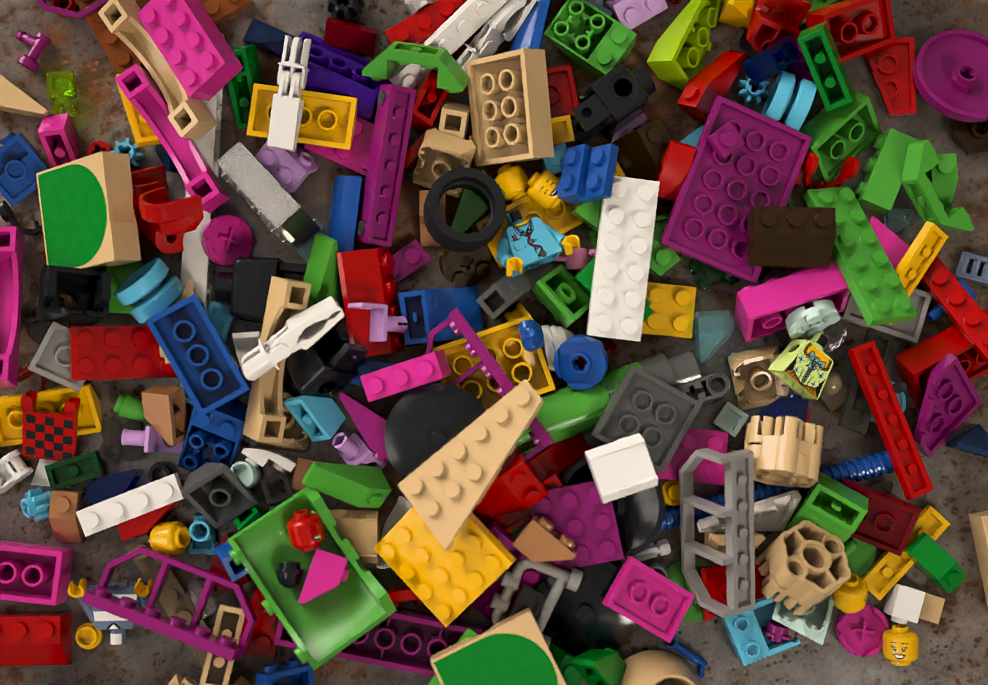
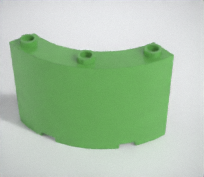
(334, 618)

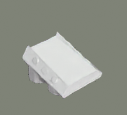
(621, 468)

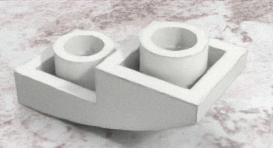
(263, 457)

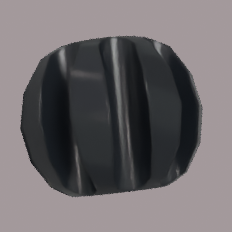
(340, 11)

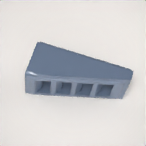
(962, 265)

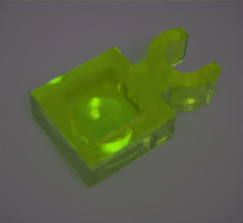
(62, 88)

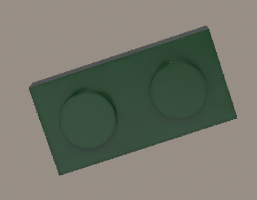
(74, 470)

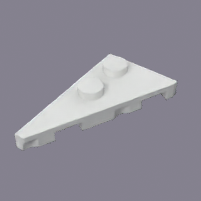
(769, 514)

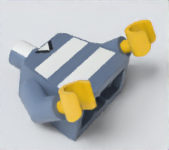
(106, 621)

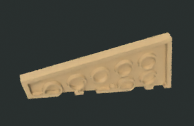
(463, 470)

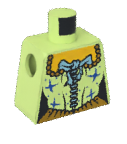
(804, 366)

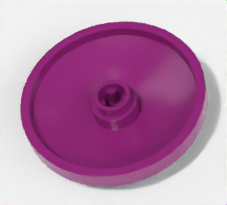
(954, 74)

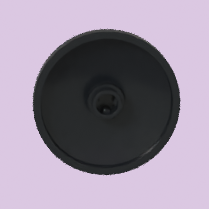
(426, 422)
(637, 515)
(581, 619)

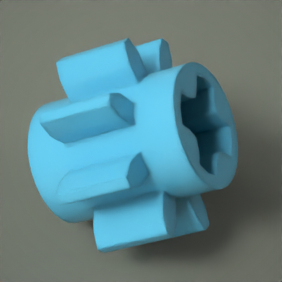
(750, 96)
(135, 155)
(36, 504)

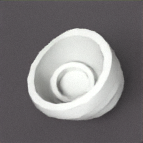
(553, 338)

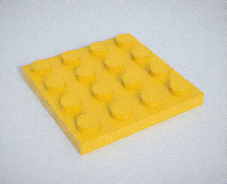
(442, 578)

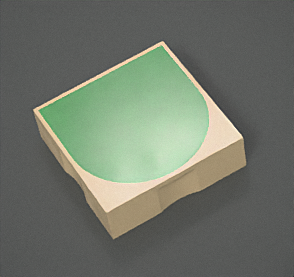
(89, 212)
(503, 655)

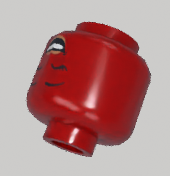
(305, 530)

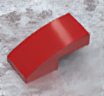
(674, 169)

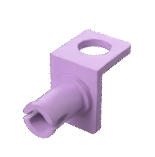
(380, 321)
(150, 440)
(354, 450)

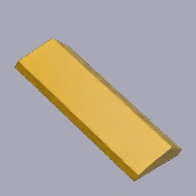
(325, 120)
(49, 400)

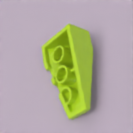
(683, 45)

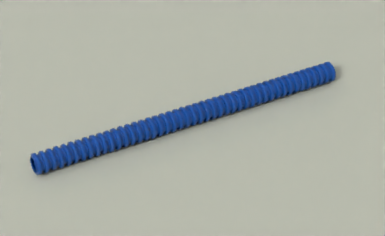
(853, 471)

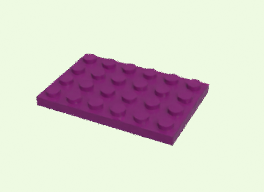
(718, 194)

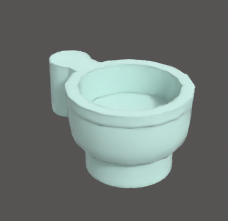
(247, 473)

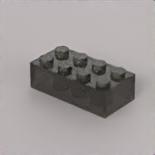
(266, 197)

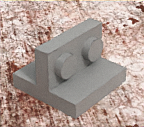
(53, 358)

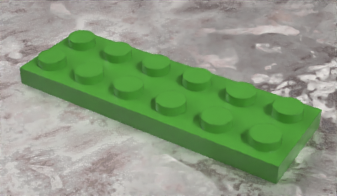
(863, 259)

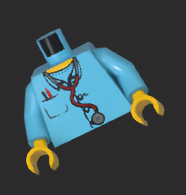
(531, 244)

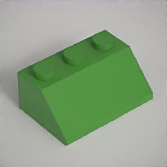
(841, 134)

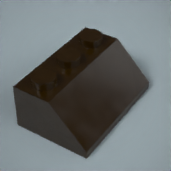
(643, 151)
(790, 236)

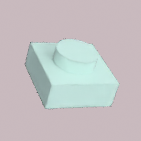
(730, 419)

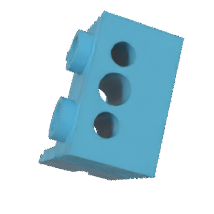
(747, 634)

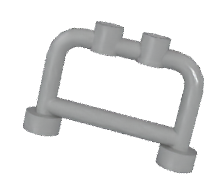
(511, 580)

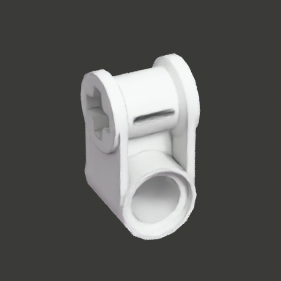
(12, 470)

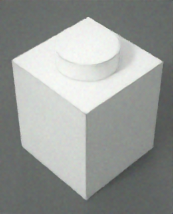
(904, 603)

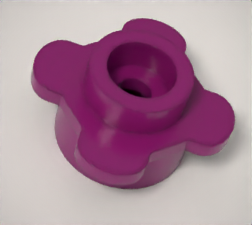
(776, 631)

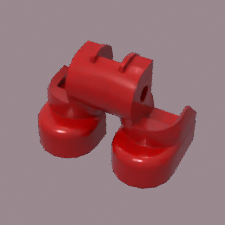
(159, 219)

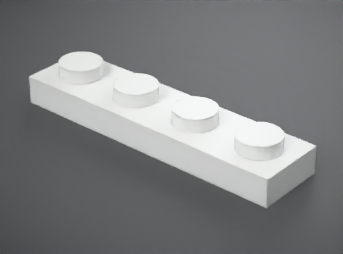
(130, 504)

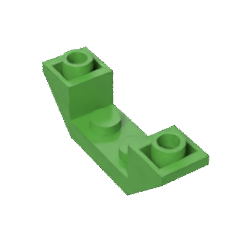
(450, 74)
(919, 160)

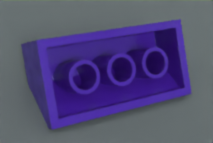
(340, 73)

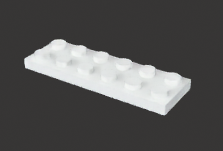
(623, 259)

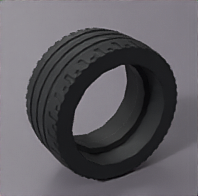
(477, 182)

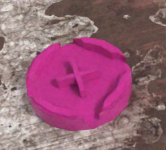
(227, 239)
(861, 631)

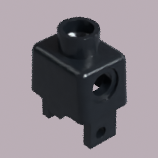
(612, 102)
(249, 285)
(88, 288)
(323, 367)

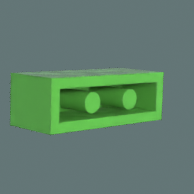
(883, 172)

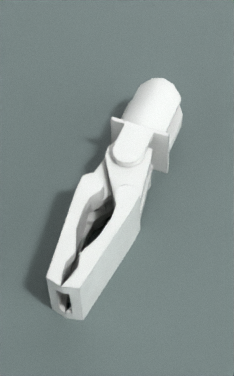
(496, 30)
(287, 104)
(298, 333)

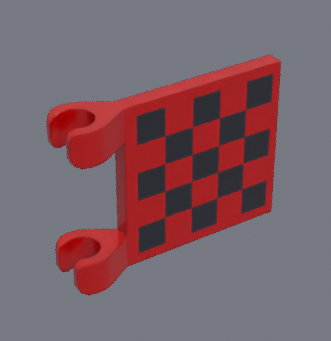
(49, 433)

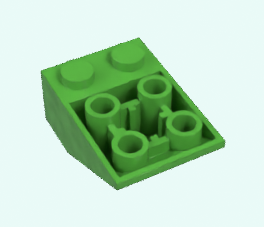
(590, 37)
(831, 508)

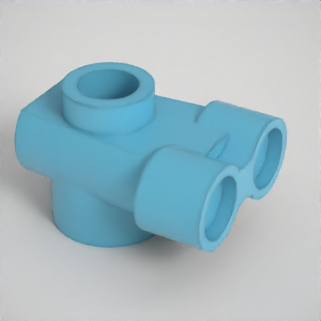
(202, 539)

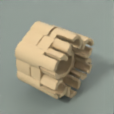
(785, 458)
(803, 566)

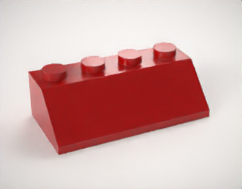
(425, 22)
(368, 278)
(917, 362)
(35, 638)

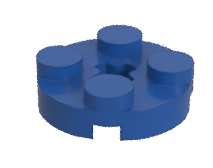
(591, 351)

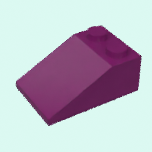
(369, 423)

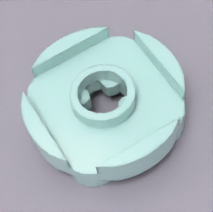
(813, 320)

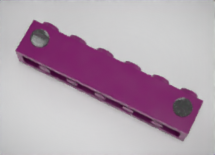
(386, 164)

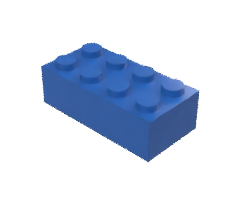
(198, 354)

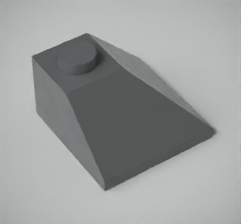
(217, 493)

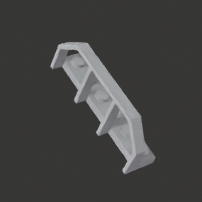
(739, 530)

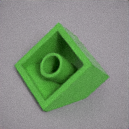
(562, 296)

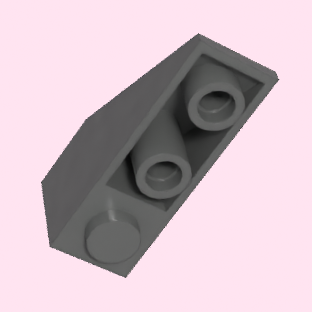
(510, 291)

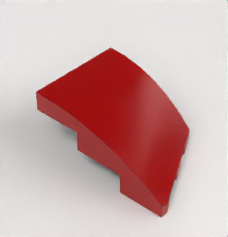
(774, 21)

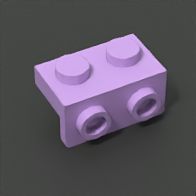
(635, 12)
(286, 166)

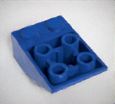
(431, 307)
(214, 436)

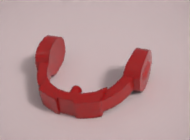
(848, 170)

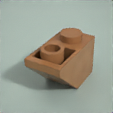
(542, 543)

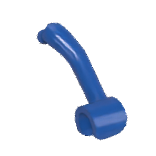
(688, 654)

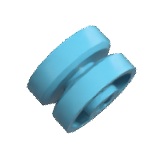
(789, 102)
(149, 290)

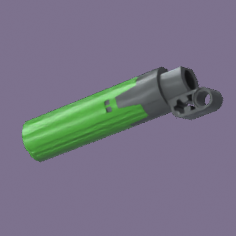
(576, 411)

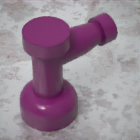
(37, 43)

